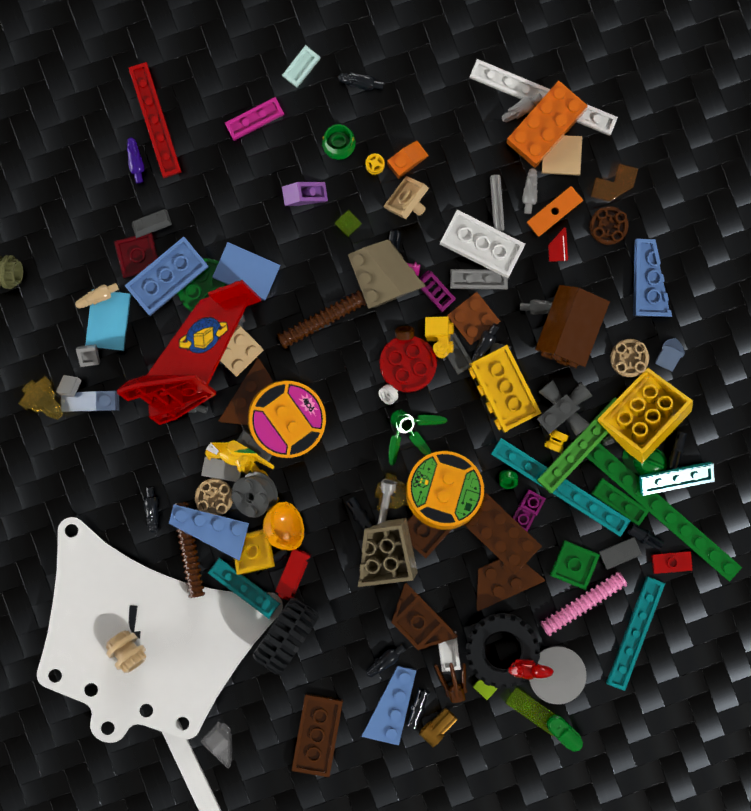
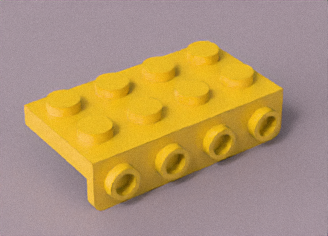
(504, 389)

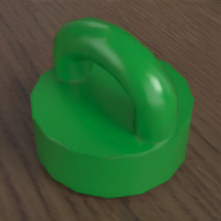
(508, 479)

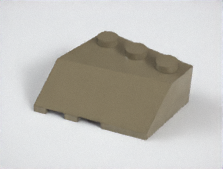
(383, 273)
(387, 554)

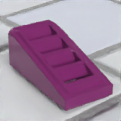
(434, 280)

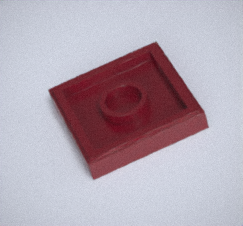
(135, 254)

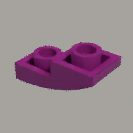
(528, 509)

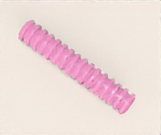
(582, 604)

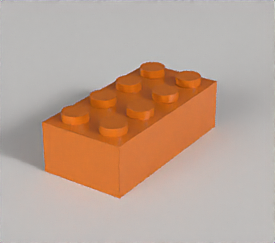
(547, 124)

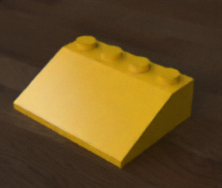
(645, 414)

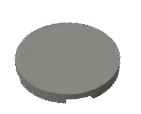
(567, 679)

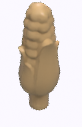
(98, 295)

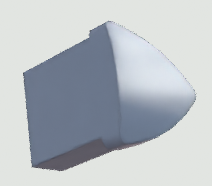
(670, 354)

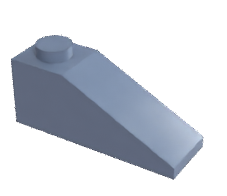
(91, 401)

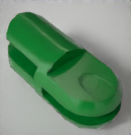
(564, 733)

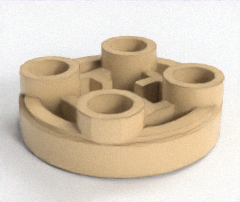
(629, 357)
(214, 496)

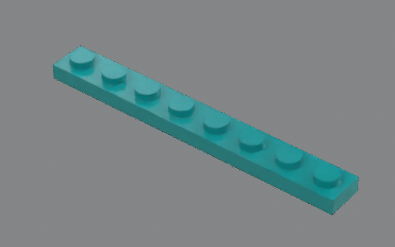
(566, 490)

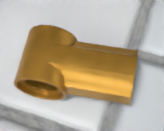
(434, 731)

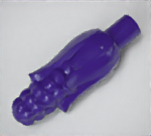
(135, 160)

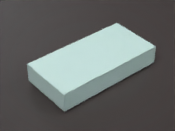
(301, 66)

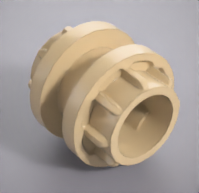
(126, 651)

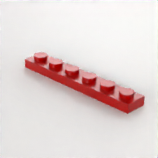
(155, 120)

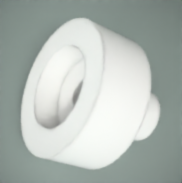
(388, 394)

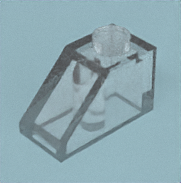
(219, 743)

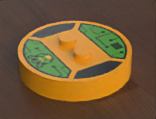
(444, 490)

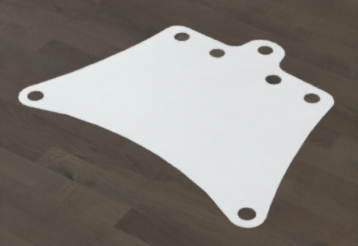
(187, 640)

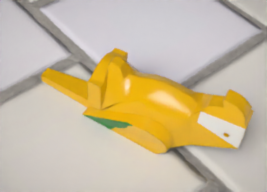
(235, 455)

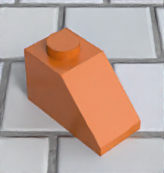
(407, 159)

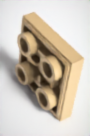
(564, 157)

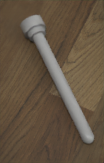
(388, 487)

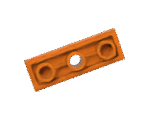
(563, 204)

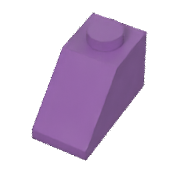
(304, 193)

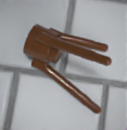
(456, 692)

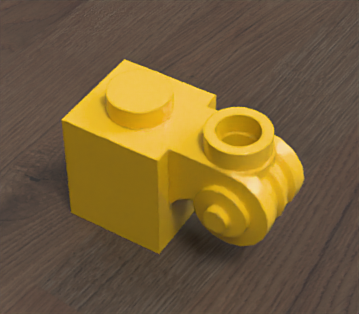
(440, 330)

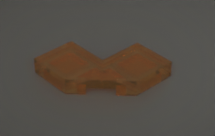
(609, 190)

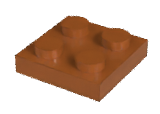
(473, 318)

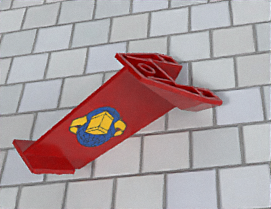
(189, 361)

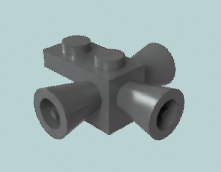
(564, 408)

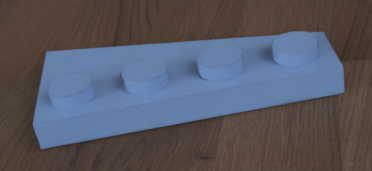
(649, 287)
(217, 531)
(389, 716)

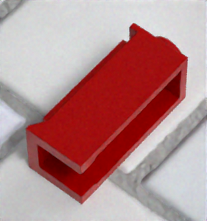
(292, 574)

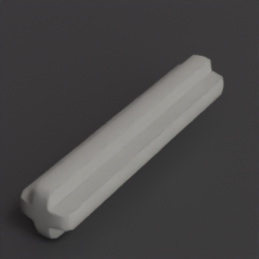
(497, 204)

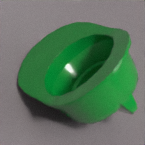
(654, 463)

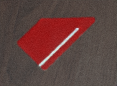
(558, 247)

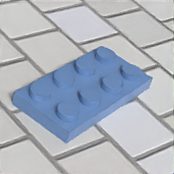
(166, 276)

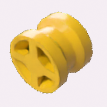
(375, 160)

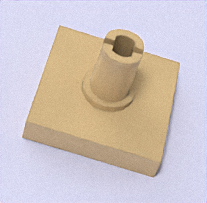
(407, 198)

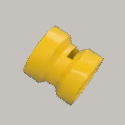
(555, 445)

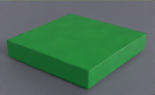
(574, 565)

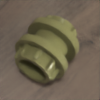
(10, 271)

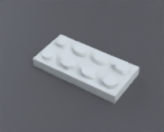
(482, 244)

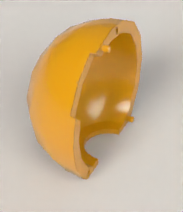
(283, 526)

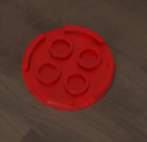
(408, 364)

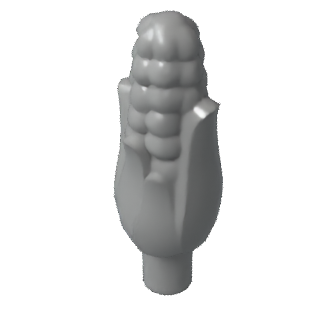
(522, 108)
(530, 191)

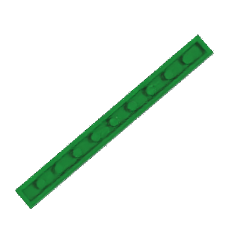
(664, 513)

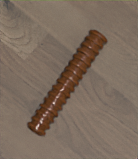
(321, 319)
(190, 562)

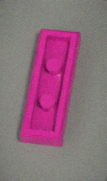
(254, 118)

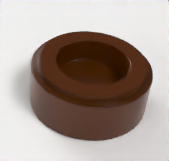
(404, 332)

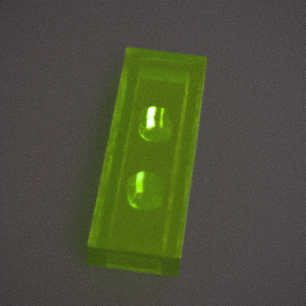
(530, 708)

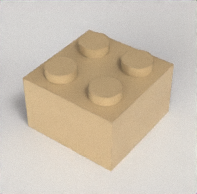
(240, 351)

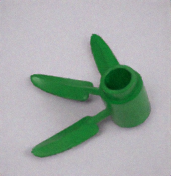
(404, 423)

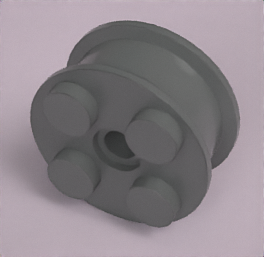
(254, 494)

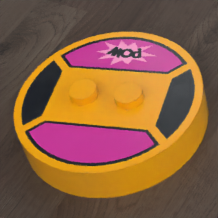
(286, 419)

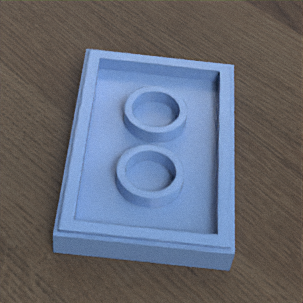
(243, 265)

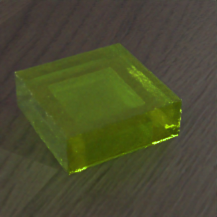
(348, 223)

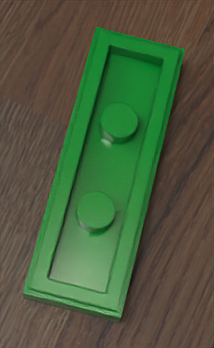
(619, 501)

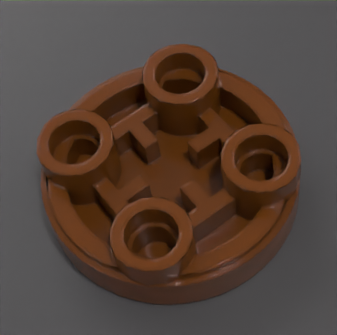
(608, 225)

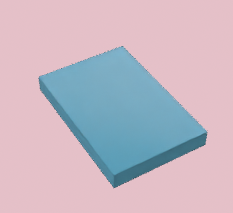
(109, 322)

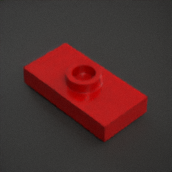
(672, 562)

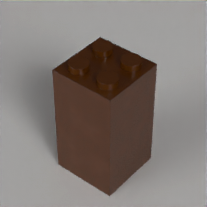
(572, 326)

